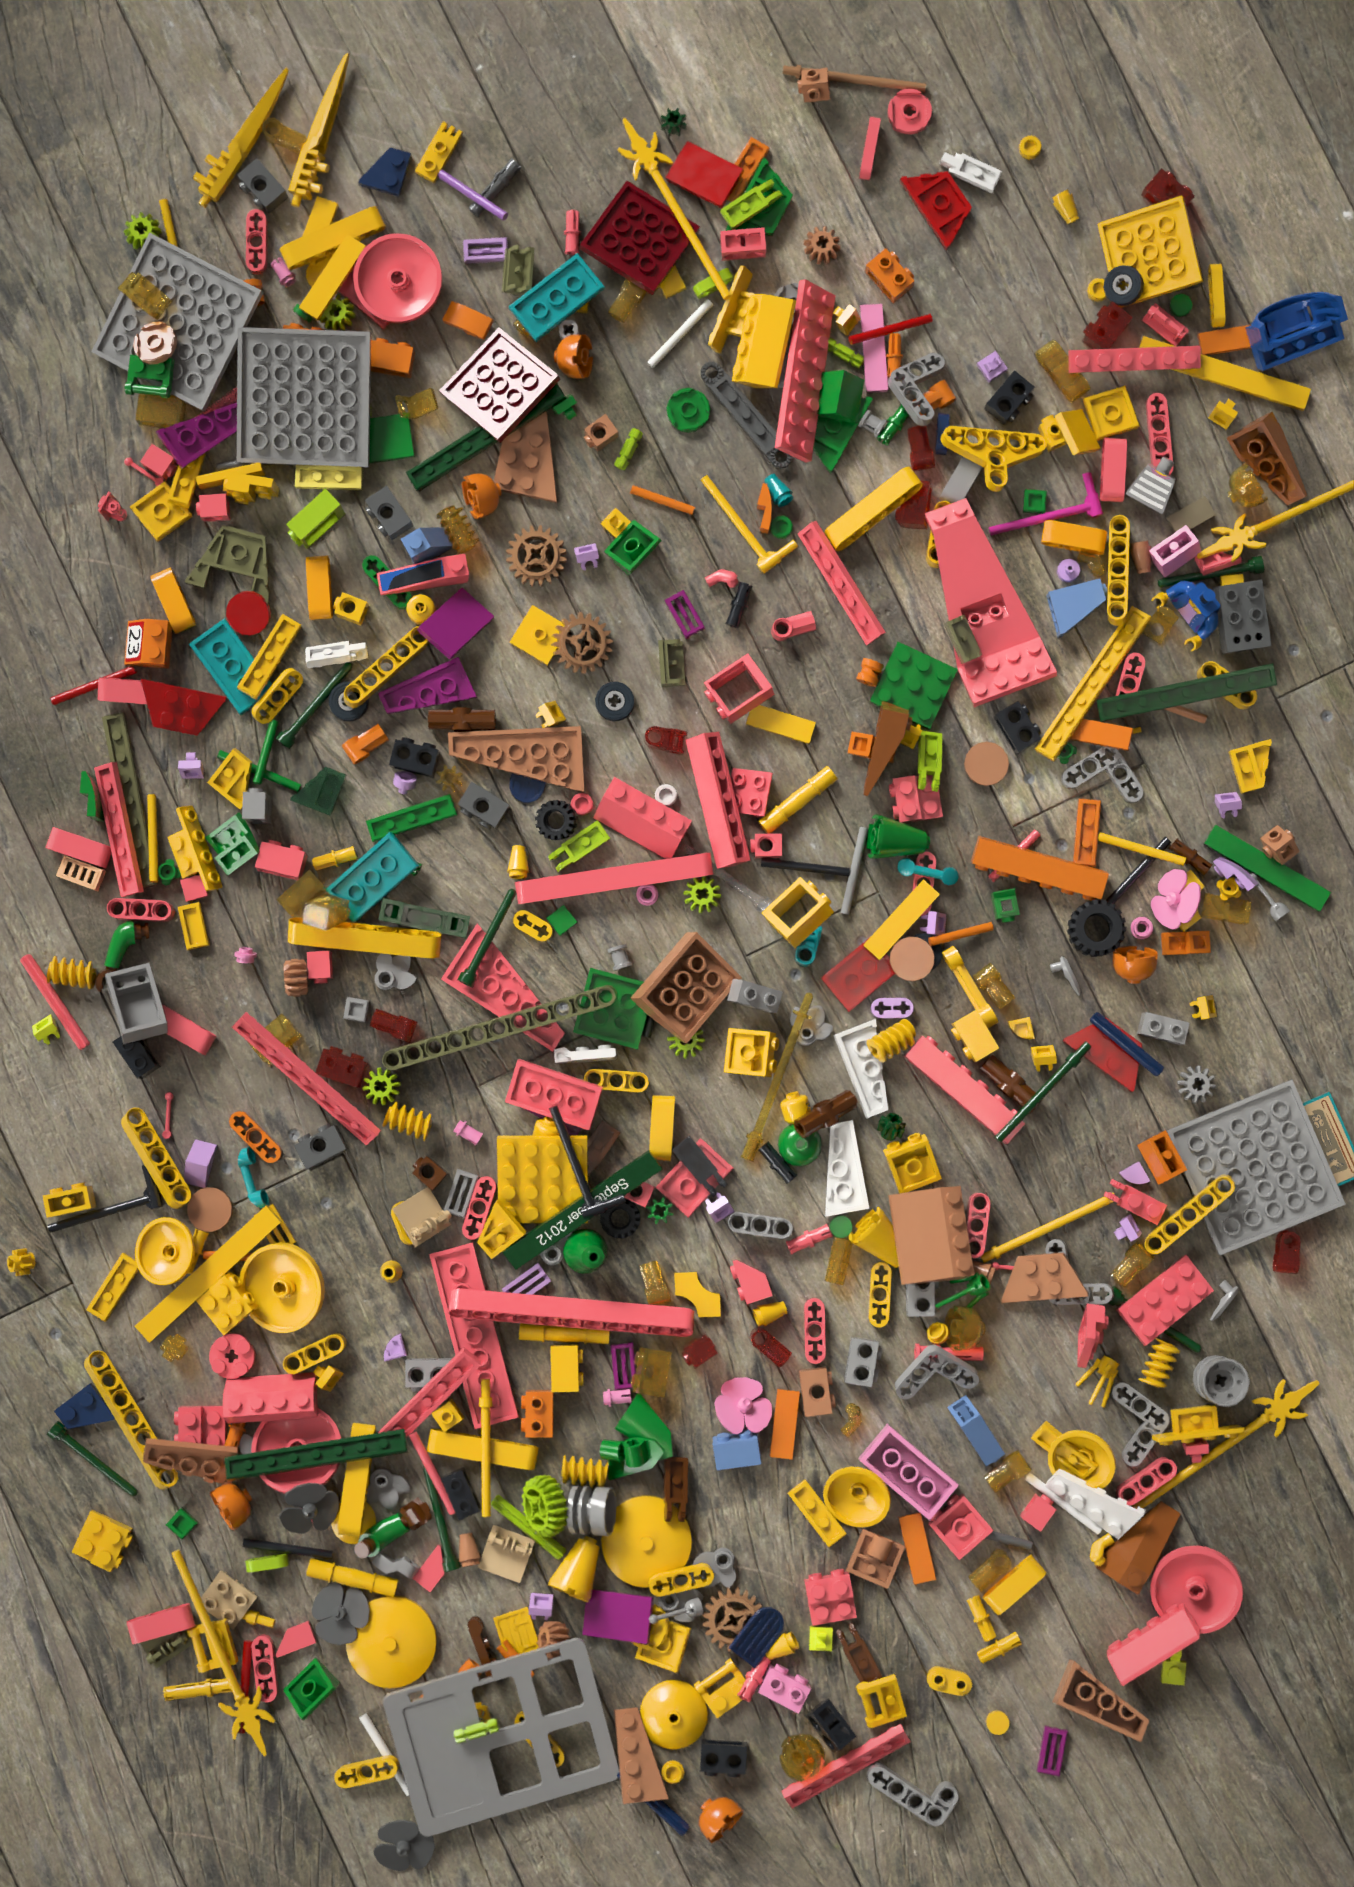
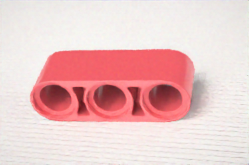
(1113, 470)
(121, 690)
(79, 847)
(131, 905)
(188, 1031)
(983, 1216)
(1158, 1480)
(160, 1623)

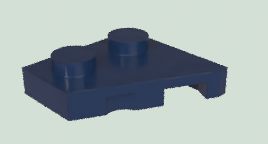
(387, 172)
(84, 1409)

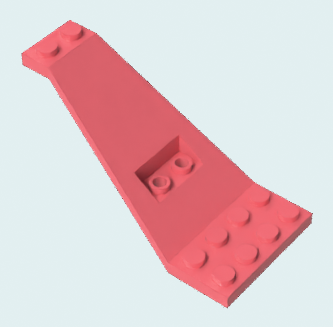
(976, 588)

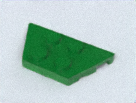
(772, 215)
(834, 435)

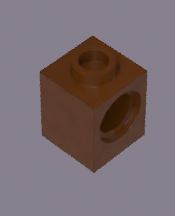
(438, 1176)

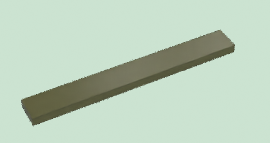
(121, 752)

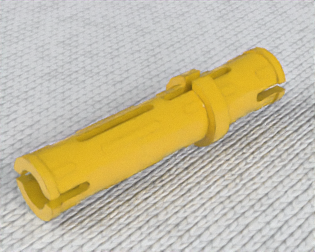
(196, 1689)

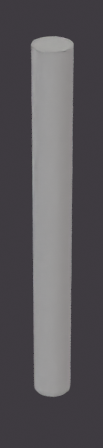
(854, 870)

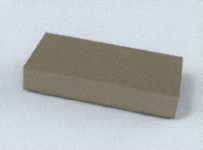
(1191, 515)

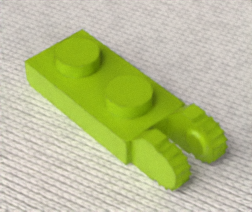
(749, 204)
(929, 759)
(581, 845)

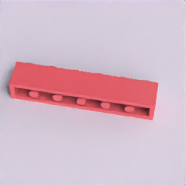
(718, 800)
(961, 1087)

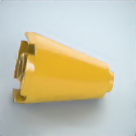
(876, 1236)
(577, 1570)

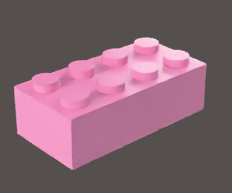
(908, 1471)

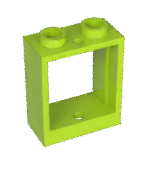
(315, 519)

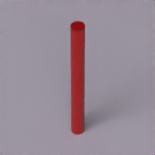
(889, 329)
(62, 697)
(245, 1673)

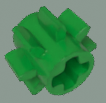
(661, 1204)

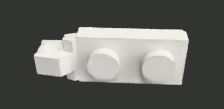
(971, 171)
(335, 654)
(583, 1054)

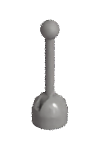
(1277, 909)
(692, 1608)

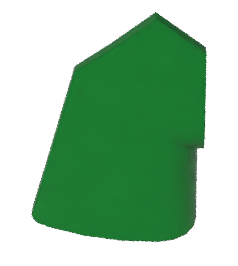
(643, 1422)
(630, 1455)

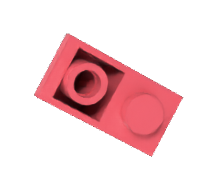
(752, 1281)

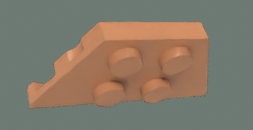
(1043, 1279)

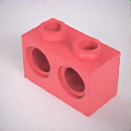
(743, 244)

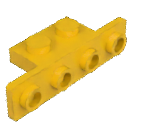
(733, 312)
(192, 850)
(1196, 1423)

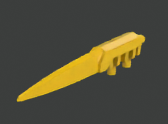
(316, 144)
(229, 163)

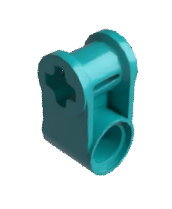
(809, 944)

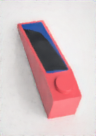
(424, 575)

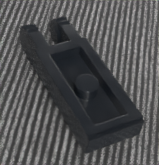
(698, 1164)

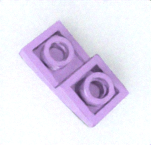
(1227, 868)

